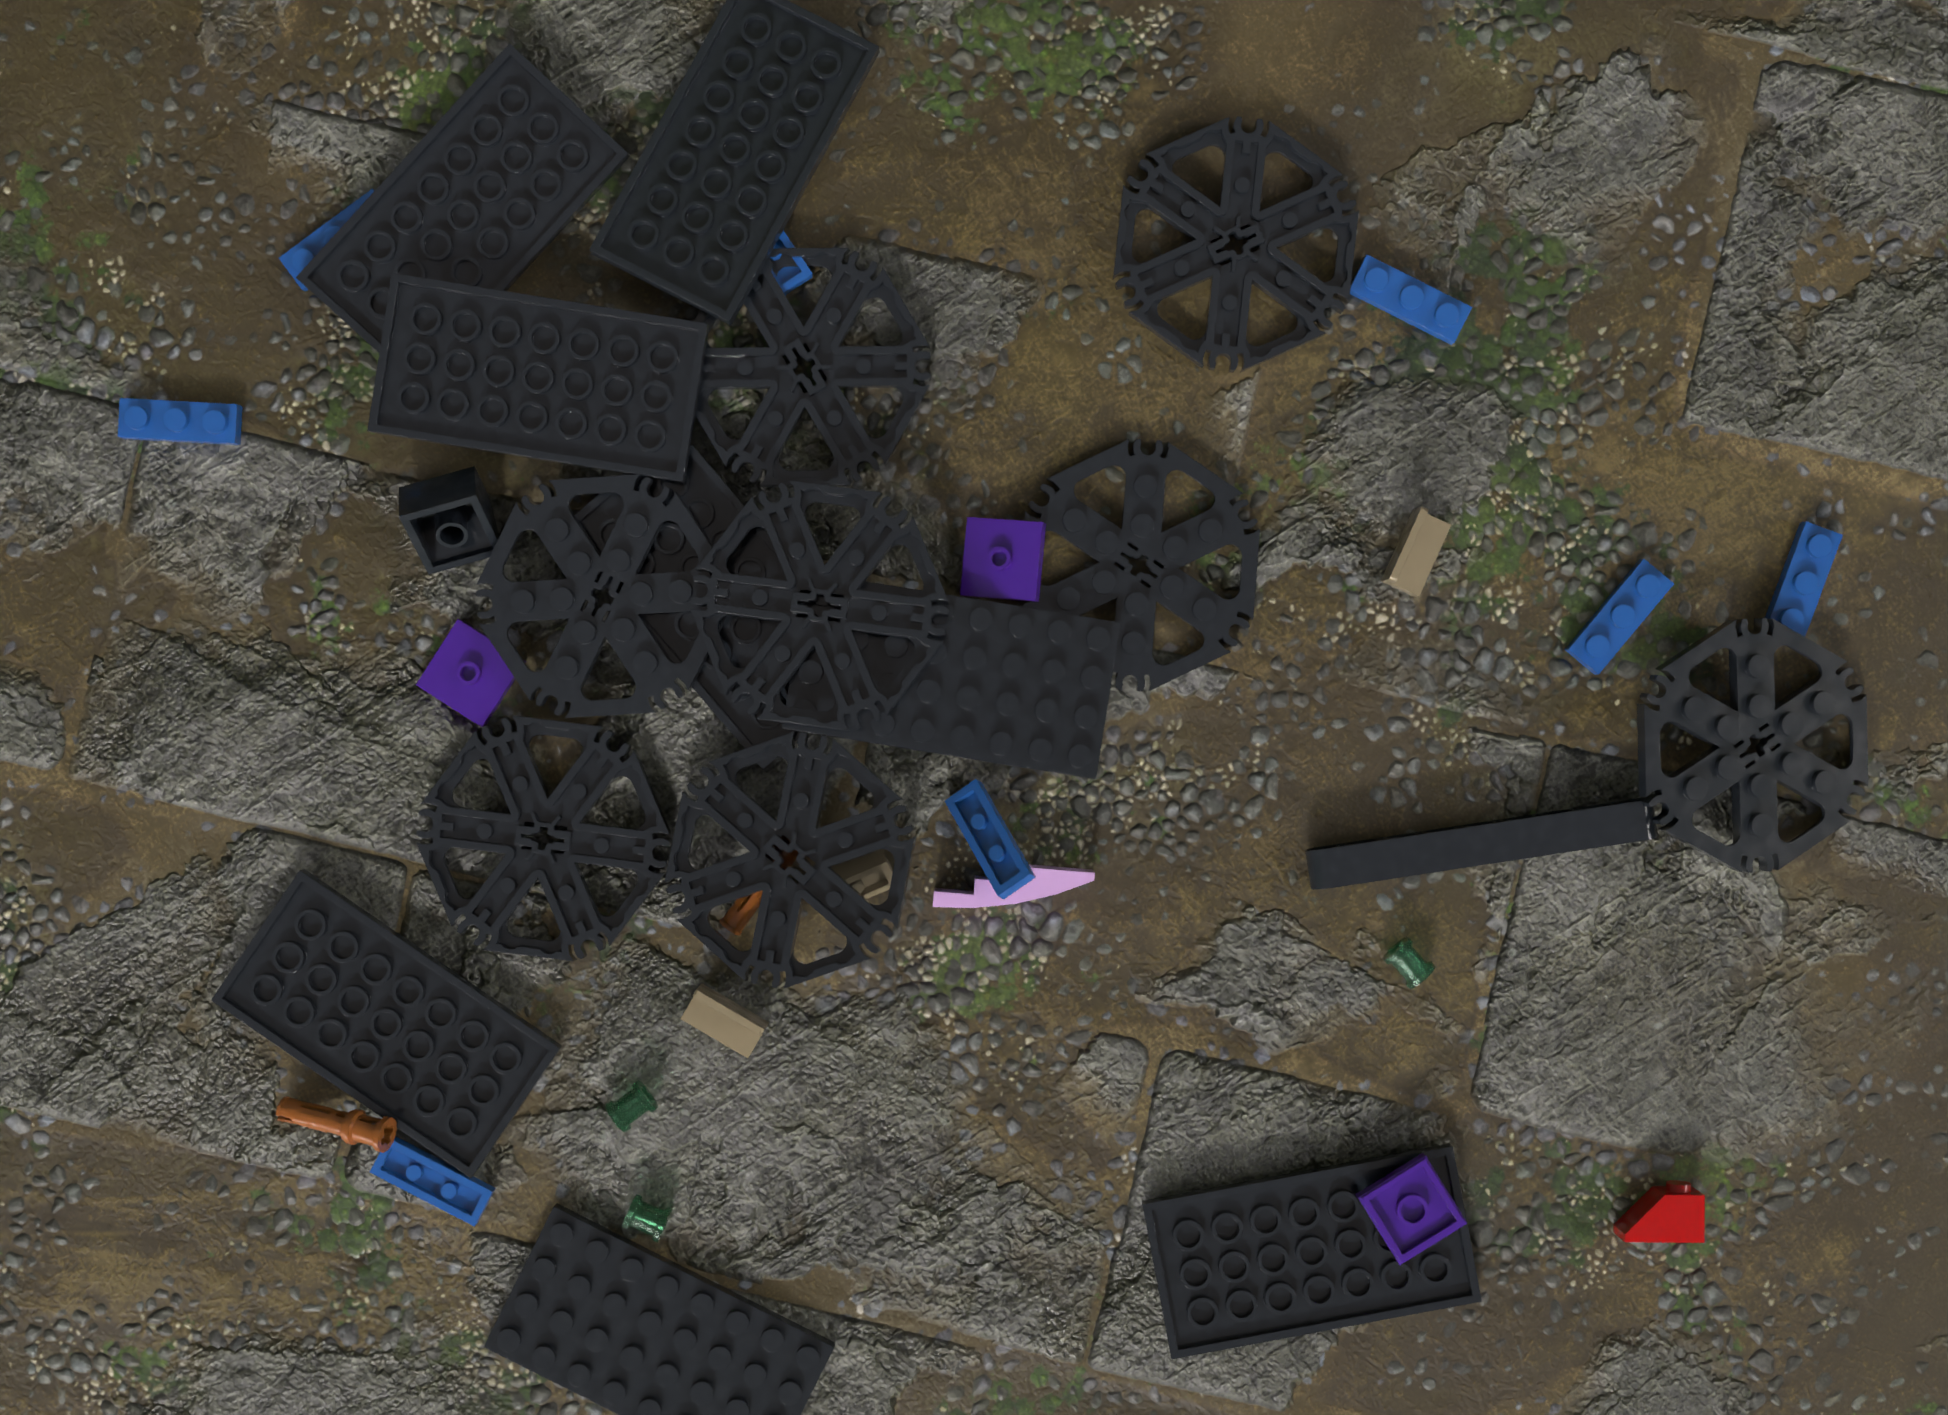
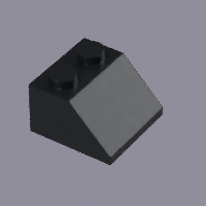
(449, 519)

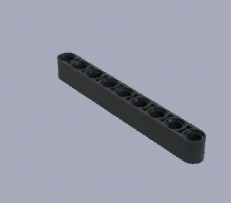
(1480, 843)

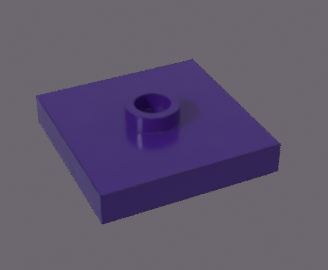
(1003, 559)
(468, 674)
(1411, 1208)

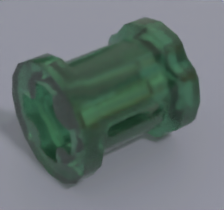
(1409, 962)
(631, 1106)
(647, 1218)

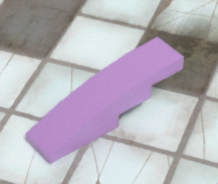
(1048, 882)

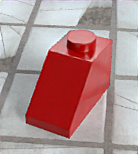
(1665, 1216)

